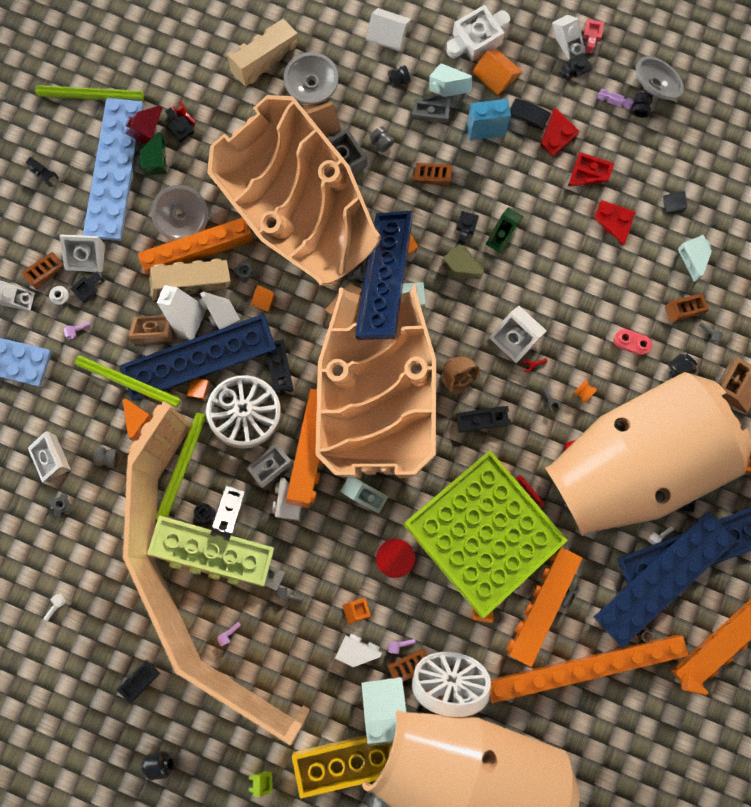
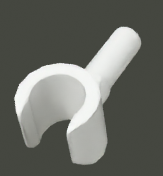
(655, 538)
(58, 601)

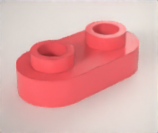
(633, 343)

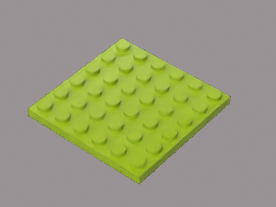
(485, 533)

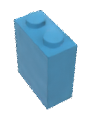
(488, 119)

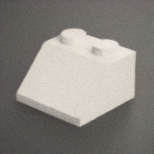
(517, 334)

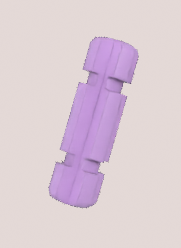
(615, 99)

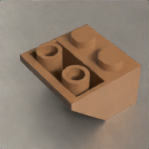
(737, 384)

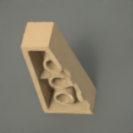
(262, 52)
(189, 277)

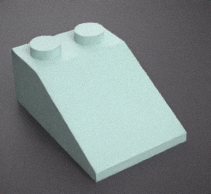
(380, 703)

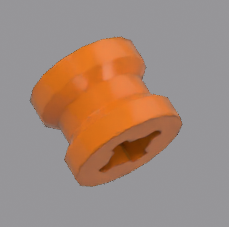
(584, 391)

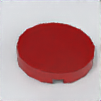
(395, 558)

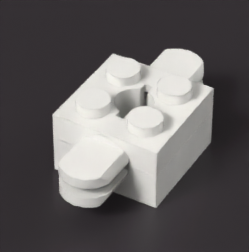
(472, 27)

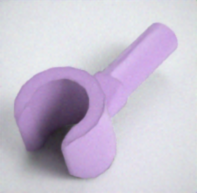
(70, 330)
(223, 638)
(393, 647)

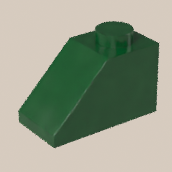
(153, 156)
(504, 230)

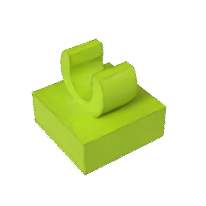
(261, 784)

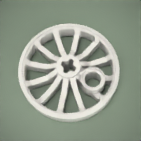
(234, 411)
(452, 686)

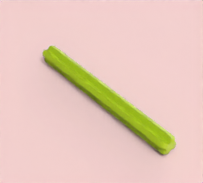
(88, 93)
(127, 381)
(181, 466)

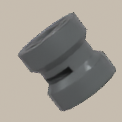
(382, 139)
(106, 457)

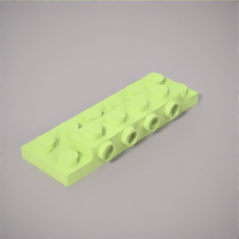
(200, 552)

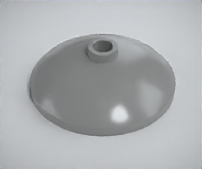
(308, 69)
(659, 78)
(193, 207)

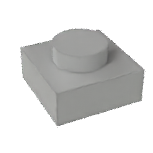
(274, 578)

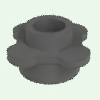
(245, 266)
(66, 506)

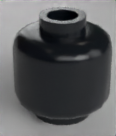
(681, 364)
(157, 765)

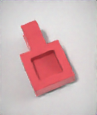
(593, 32)

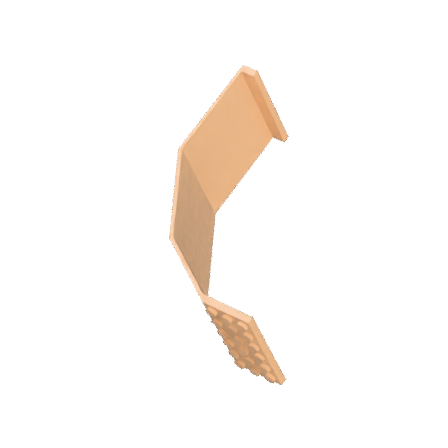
(145, 465)

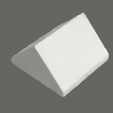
(387, 29)
(82, 253)
(48, 457)

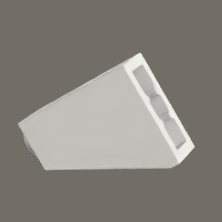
(181, 312)

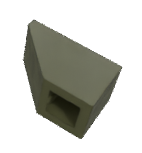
(461, 264)

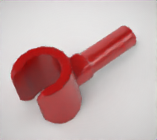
(182, 112)
(533, 364)

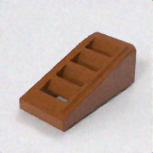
(445, 168)
(42, 279)
(675, 310)
(391, 666)

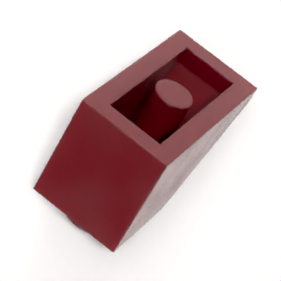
(143, 124)

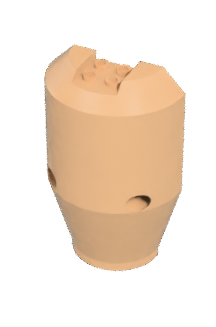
(295, 190)
(379, 408)
(672, 443)
(471, 765)

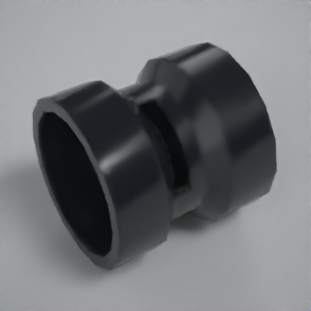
(399, 76)
(642, 104)
(207, 511)

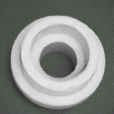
(60, 300)

